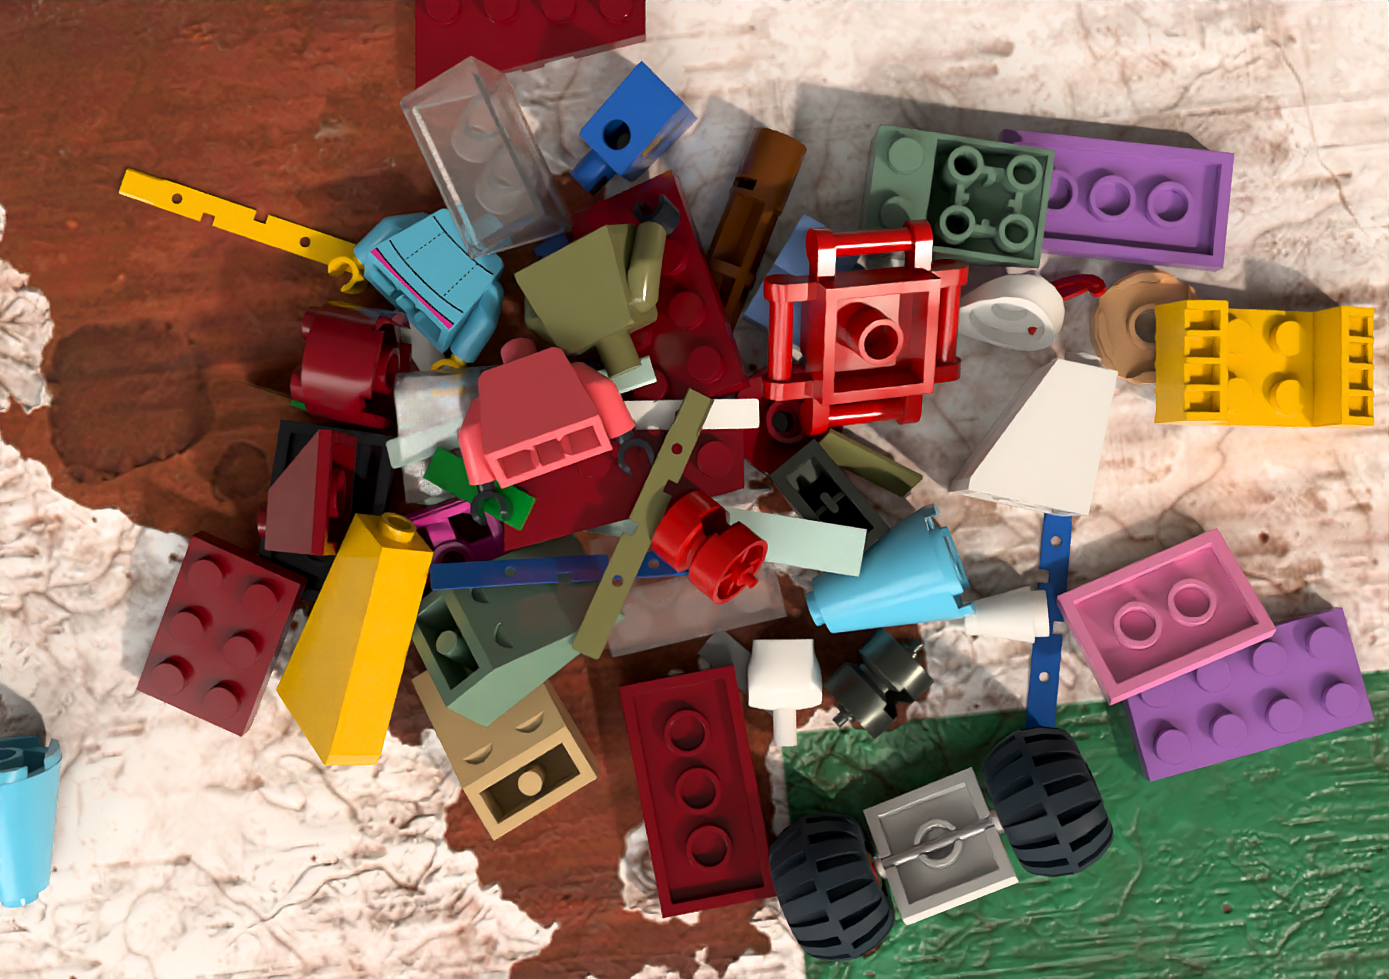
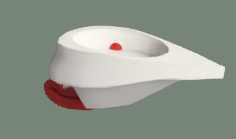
(1022, 308)

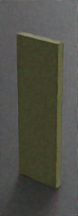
(869, 463)

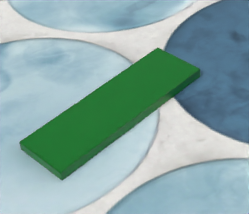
(450, 474)

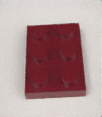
(221, 633)

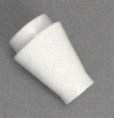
(1010, 615)

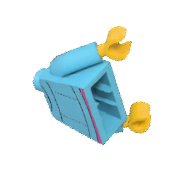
(432, 280)

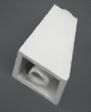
(1045, 441)

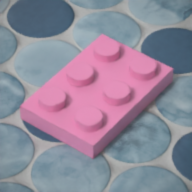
(1164, 616)

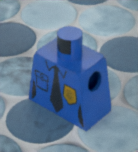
(650, 114)

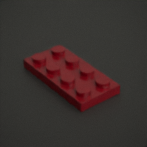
(692, 335)
(697, 790)

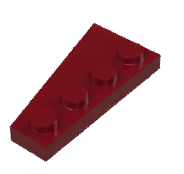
(520, 32)
(599, 494)

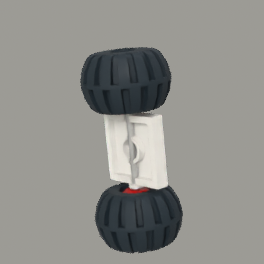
(939, 845)

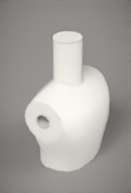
(784, 679)

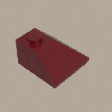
(312, 498)

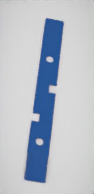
(535, 571)
(1047, 650)

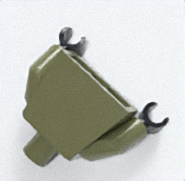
(600, 288)

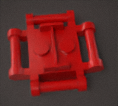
(866, 334)

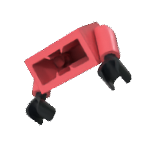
(538, 418)

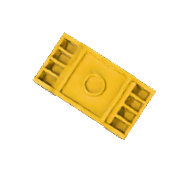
(1263, 366)

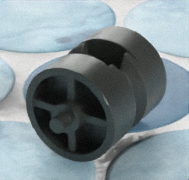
(878, 682)

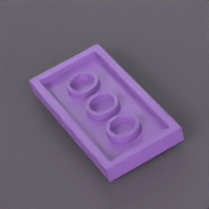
(1134, 201)
(1253, 699)

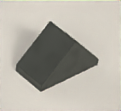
(824, 493)

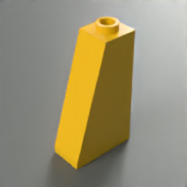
(358, 640)

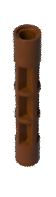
(751, 214)

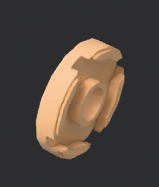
(1115, 317)

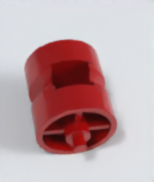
(718, 555)

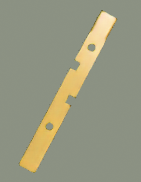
(234, 218)

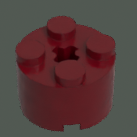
(351, 362)

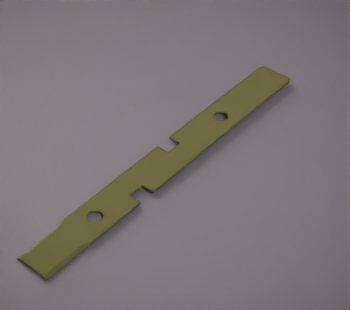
(647, 514)

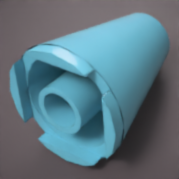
(902, 581)
(27, 816)

